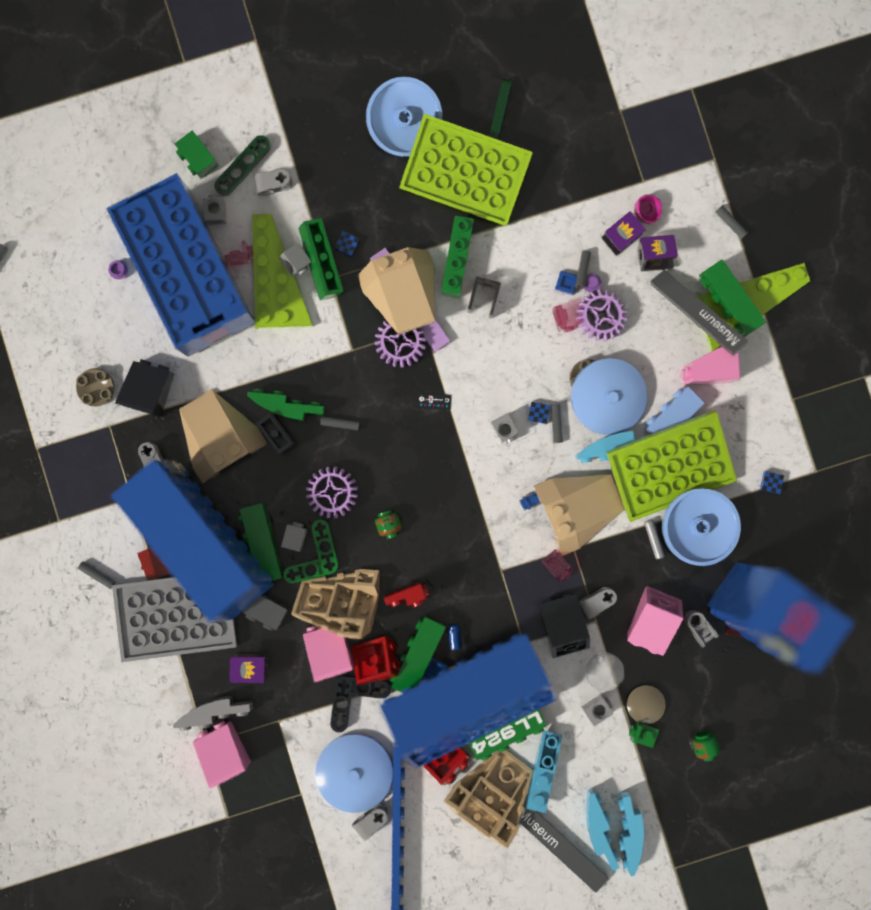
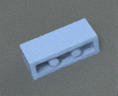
(677, 411)

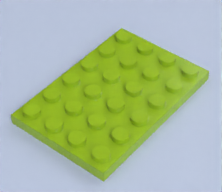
(465, 169)
(669, 463)

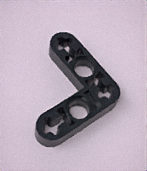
(353, 690)

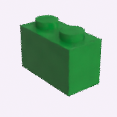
(196, 154)

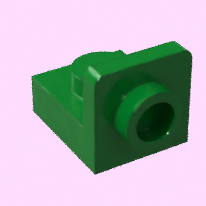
(643, 734)

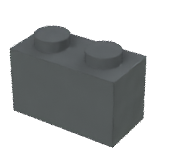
(267, 611)

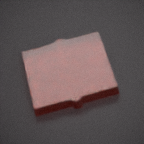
(152, 565)

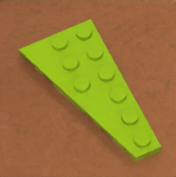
(275, 290)
(764, 292)

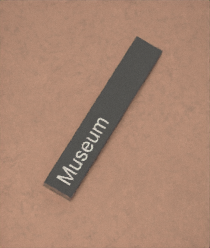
(699, 312)
(563, 849)

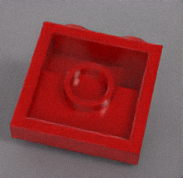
(412, 594)
(375, 660)
(447, 766)

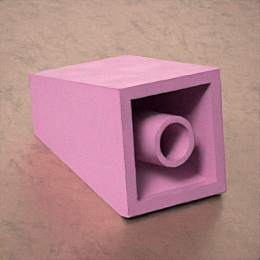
(713, 368)
(655, 621)
(327, 653)
(221, 753)

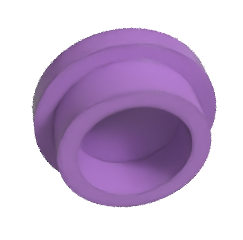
(118, 269)
(593, 283)

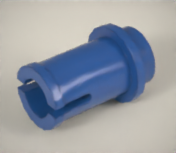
(529, 501)
(454, 636)

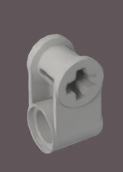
(270, 182)
(154, 454)
(594, 603)
(702, 630)
(369, 823)

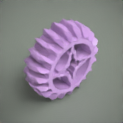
(609, 319)
(392, 338)
(330, 483)

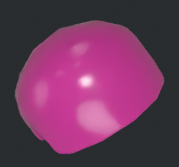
(648, 209)

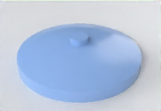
(397, 112)
(608, 396)
(701, 526)
(354, 772)

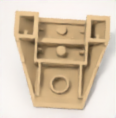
(402, 288)
(217, 434)
(578, 507)
(340, 603)
(493, 797)

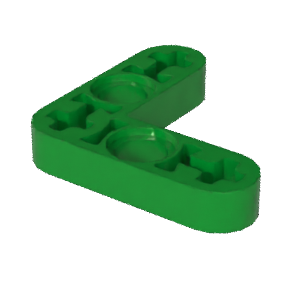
(319, 563)

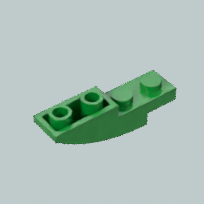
(278, 404)

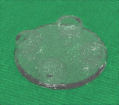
(604, 672)

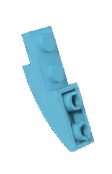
(599, 448)
(543, 771)
(597, 825)
(632, 839)

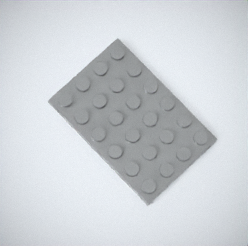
(163, 621)

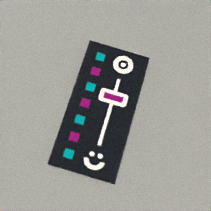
(434, 401)

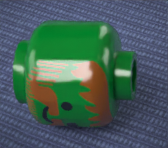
(388, 524)
(705, 745)

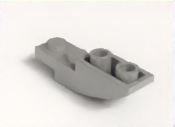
(205, 713)

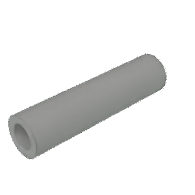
(654, 539)

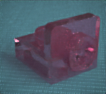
(239, 258)
(560, 316)
(557, 566)

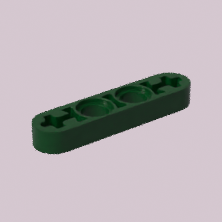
(500, 108)
(245, 168)

